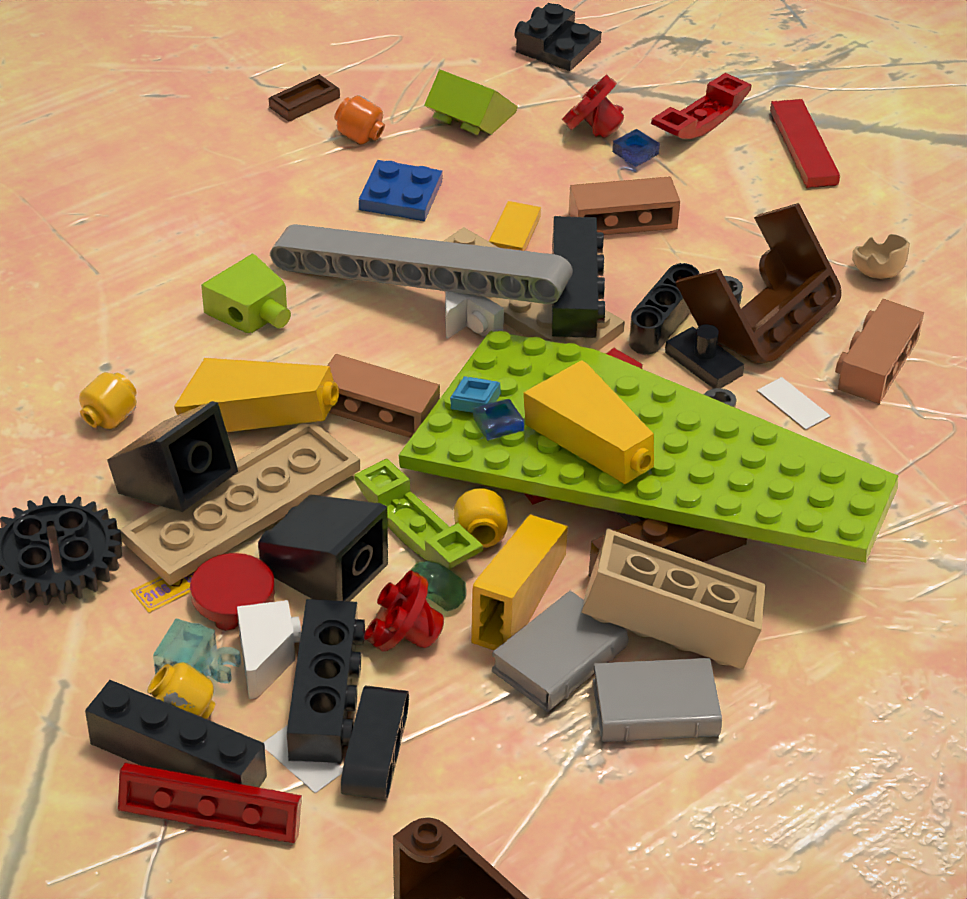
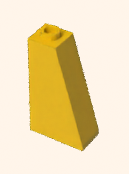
(261, 392)
(591, 422)
(516, 581)

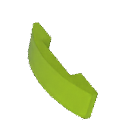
(413, 520)

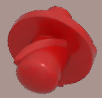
(597, 110)
(405, 615)

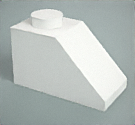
(266, 643)

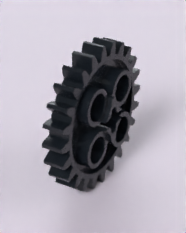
(86, 543)

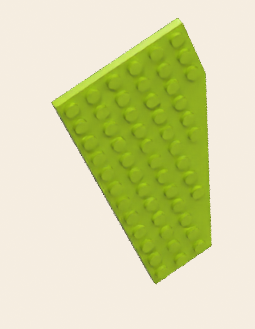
(710, 459)

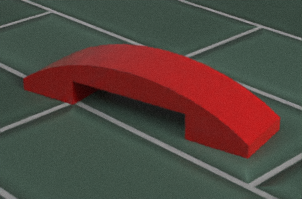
(706, 113)

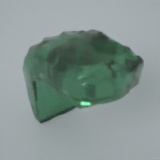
(444, 586)

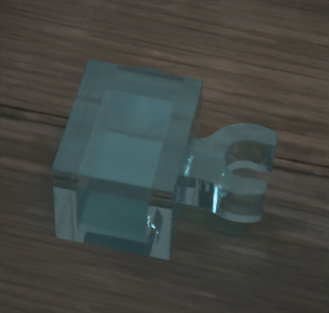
(197, 647)

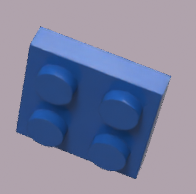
(400, 190)

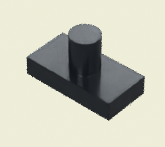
(702, 356)

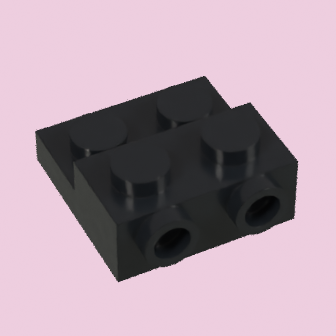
(555, 37)

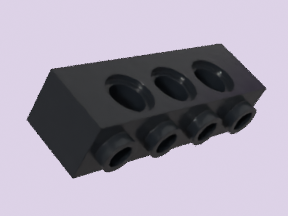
(323, 681)

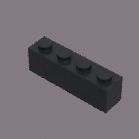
(578, 305)
(171, 738)

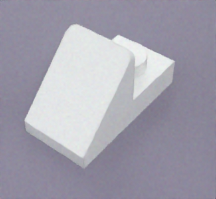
(472, 312)

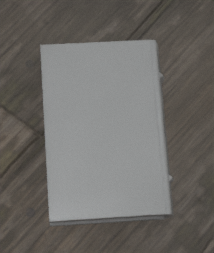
(557, 652)
(656, 700)

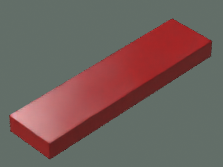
(805, 143)
(209, 802)

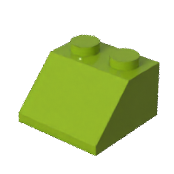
(468, 103)

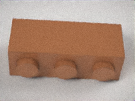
(627, 204)
(879, 350)
(381, 396)

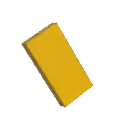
(516, 226)

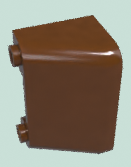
(439, 864)

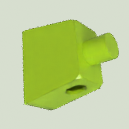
(247, 296)

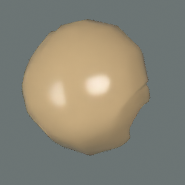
(882, 259)

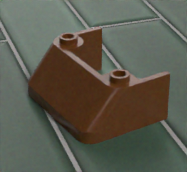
(796, 296)

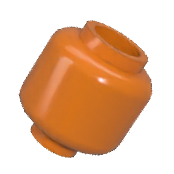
(359, 119)

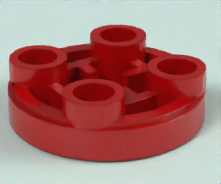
(230, 582)

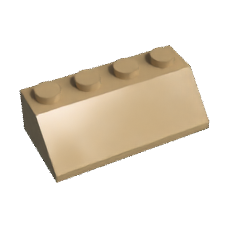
(675, 599)

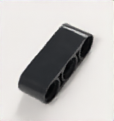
(660, 311)
(375, 743)

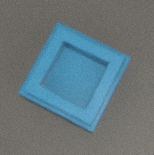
(474, 393)

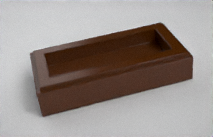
(304, 97)

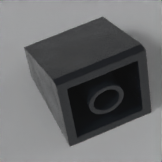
(176, 460)
(328, 547)

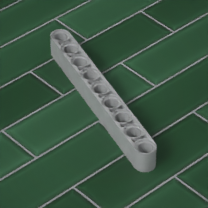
(423, 263)

